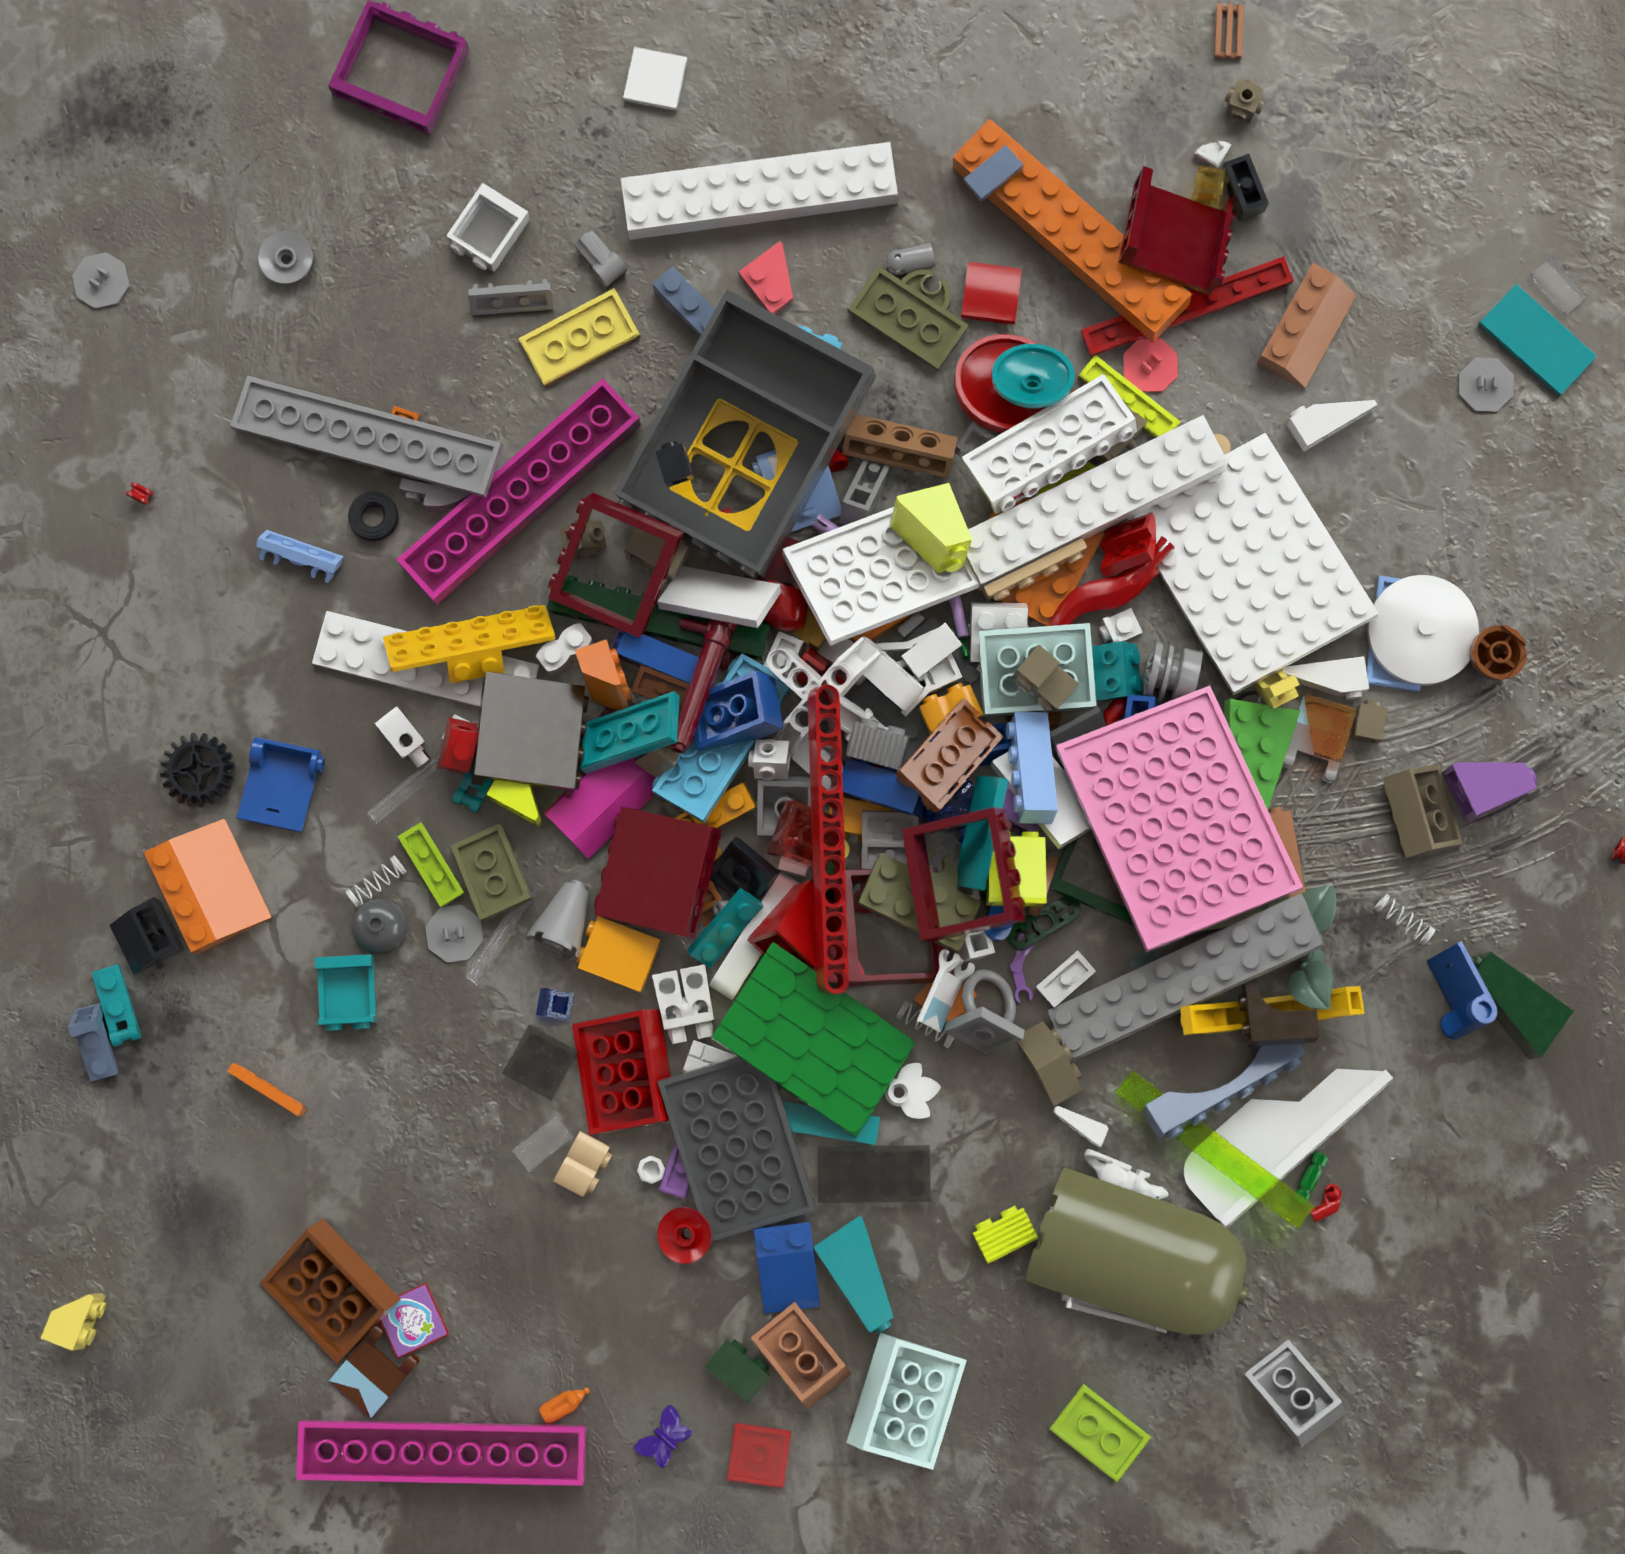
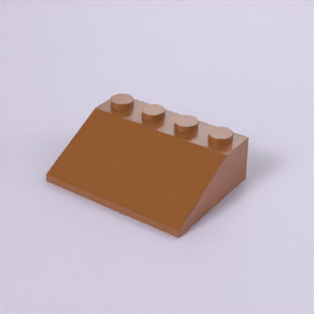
(329, 1290)

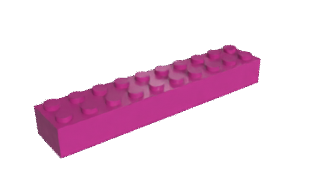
(519, 491)
(441, 1452)

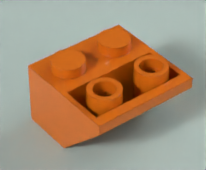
(604, 675)

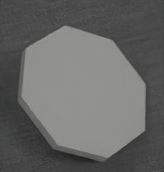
(101, 280)
(1486, 384)
(454, 933)

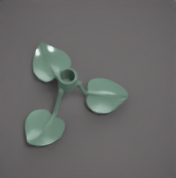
(1315, 980)

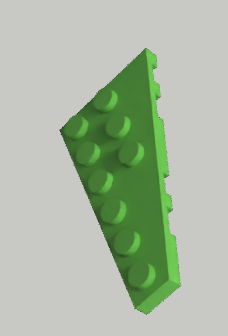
(1262, 738)

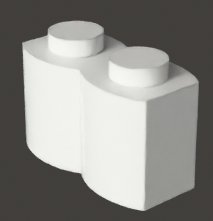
(559, 653)

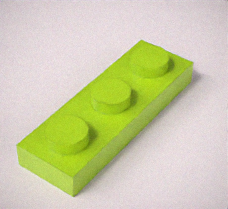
(431, 864)

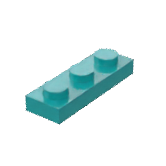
(725, 928)

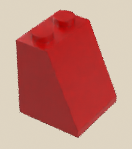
(792, 925)

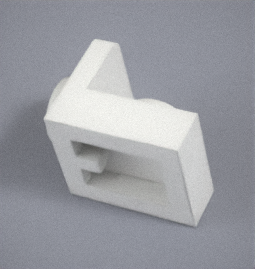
(1120, 627)

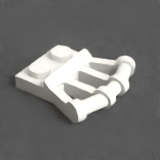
(939, 676)

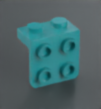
(1116, 670)

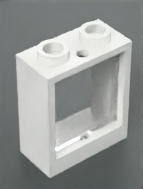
(487, 228)

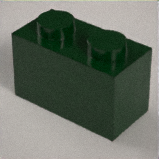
(738, 1370)

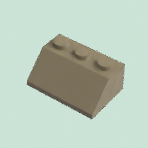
(1422, 810)

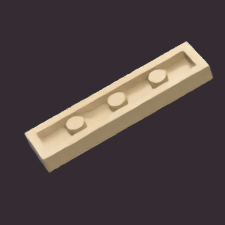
(1024, 576)

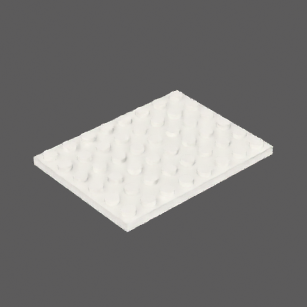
(1256, 568)

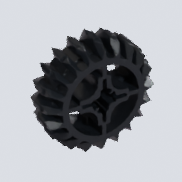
(200, 782)

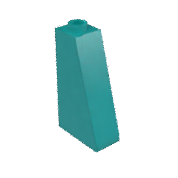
(855, 1270)

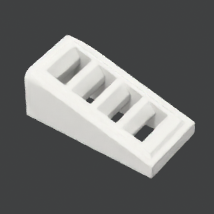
(1087, 1128)

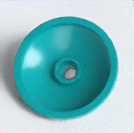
(1033, 375)

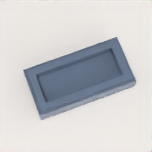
(993, 173)

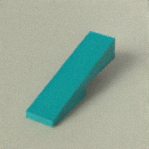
(809, 1121)

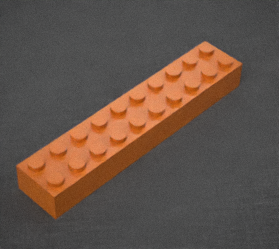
(1075, 234)

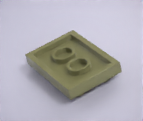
(491, 872)

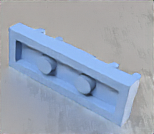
(299, 553)

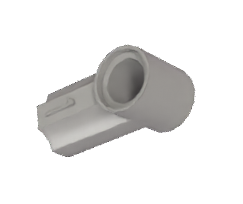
(604, 264)

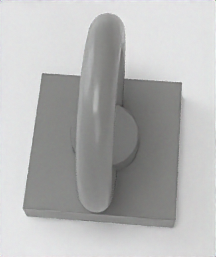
(980, 1026)

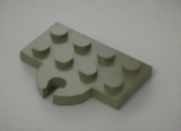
(910, 314)
(891, 896)

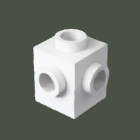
(770, 759)

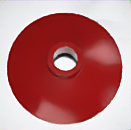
(672, 1237)

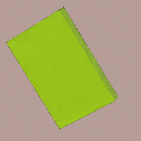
(1100, 1433)

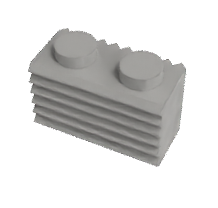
(878, 744)

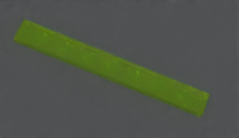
(1226, 1158)

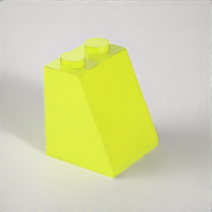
(933, 527)
(1031, 864)

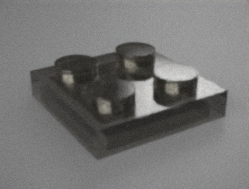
(540, 1062)

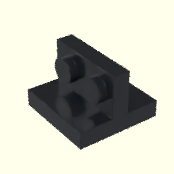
(743, 869)

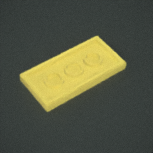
(579, 337)

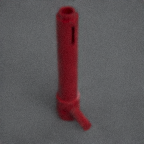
(715, 642)

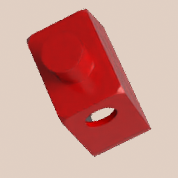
(458, 746)

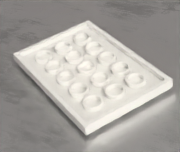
(868, 577)

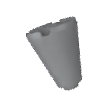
(562, 922)

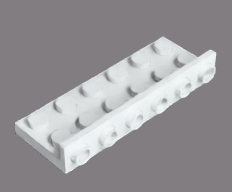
(1051, 444)

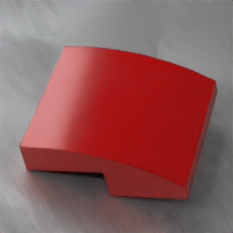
(991, 293)
(1128, 544)

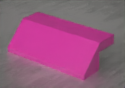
(592, 809)

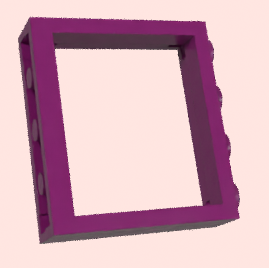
(406, 22)

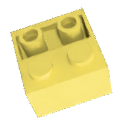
(74, 1323)

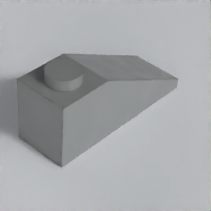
(864, 491)

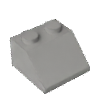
(772, 797)

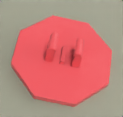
(1150, 365)

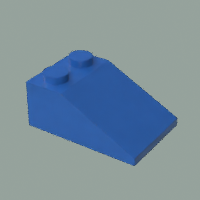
(739, 711)
(786, 1267)

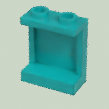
(346, 991)

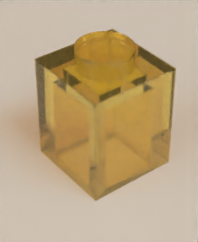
(1208, 185)

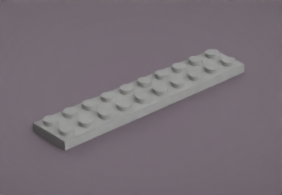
(367, 436)
(1187, 977)

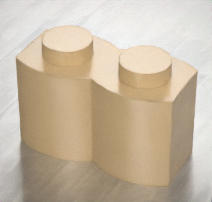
(582, 1164)

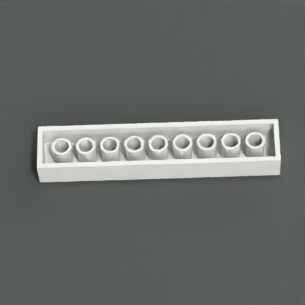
(759, 190)
(1095, 500)

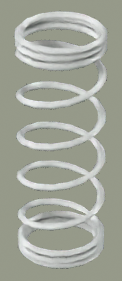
(396, 864)
(1383, 902)
(904, 1007)

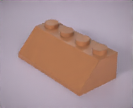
(1307, 326)

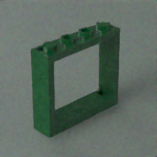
(1085, 897)

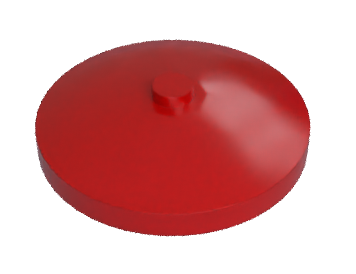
(975, 387)

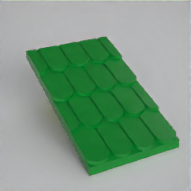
(813, 1041)

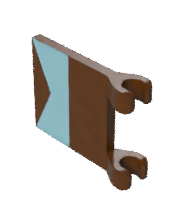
(371, 1376)

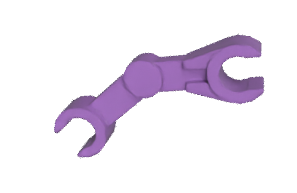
(1016, 969)

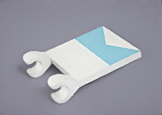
(944, 991)

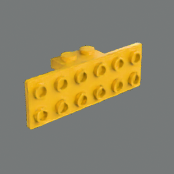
(471, 644)

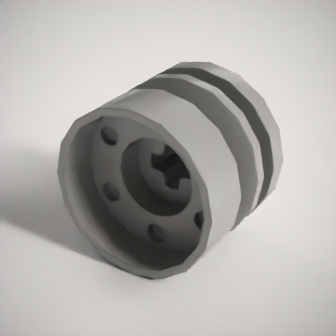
(1171, 674)

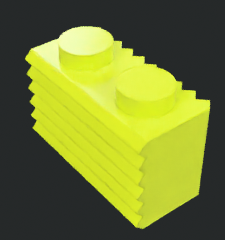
(1005, 1234)

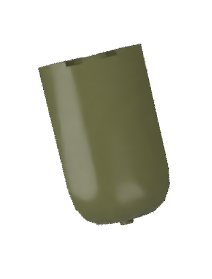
(1138, 1256)

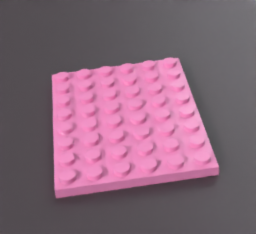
(1178, 818)

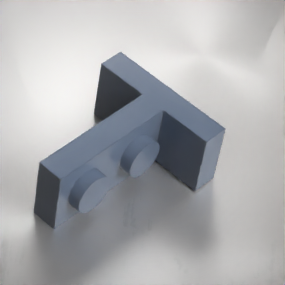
(93, 1041)

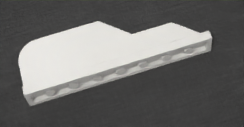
(1281, 1136)

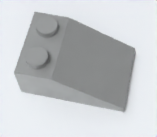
(1295, 1393)

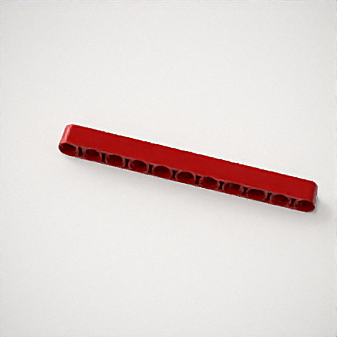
(820, 851)

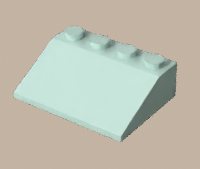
(1006, 649)
(906, 1401)

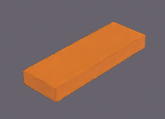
(267, 1089)

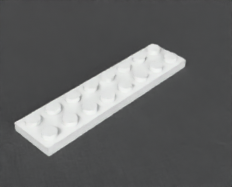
(359, 650)

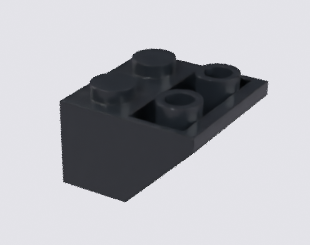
(146, 935)

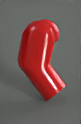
(1115, 711)
(1330, 1203)

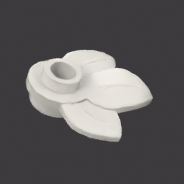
(916, 1091)

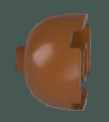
(1498, 652)

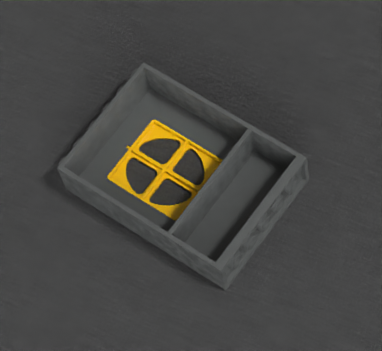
(780, 384)

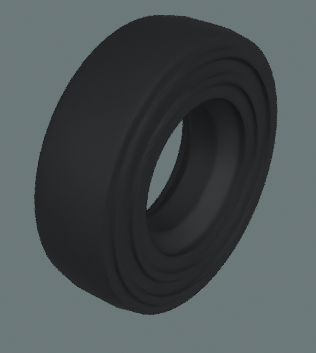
(377, 532)

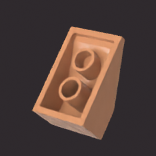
(801, 1355)

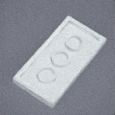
(719, 596)
(1070, 818)

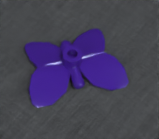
(661, 1446)

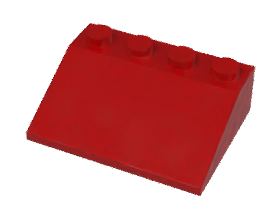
(621, 1069)

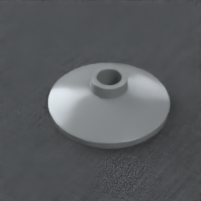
(278, 247)

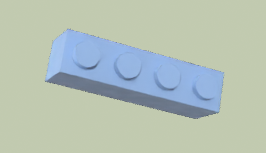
(1032, 767)

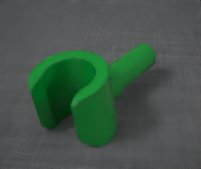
(964, 648)

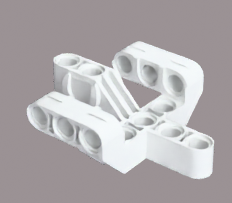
(861, 658)

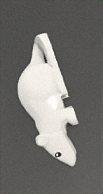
(1121, 1175)

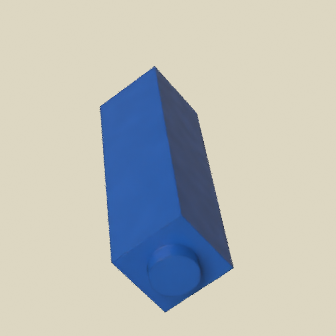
(656, 656)

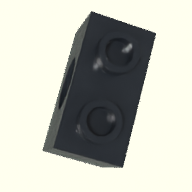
(1245, 187)

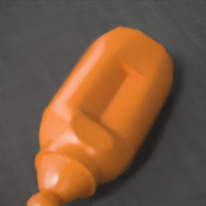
(562, 1405)

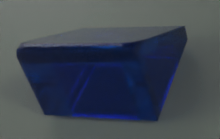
(554, 1004)

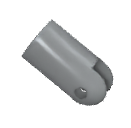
(911, 259)

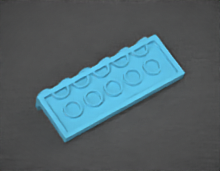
(704, 775)

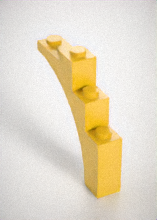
(1227, 1017)

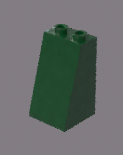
(1523, 1007)

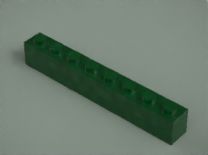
(663, 623)

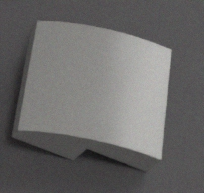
(884, 835)

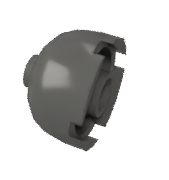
(379, 926)

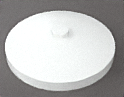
(1422, 630)

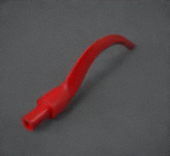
(1110, 591)

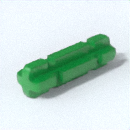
(1312, 1175)

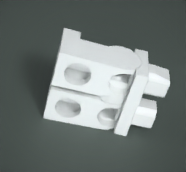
(686, 1010)

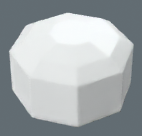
(651, 1169)

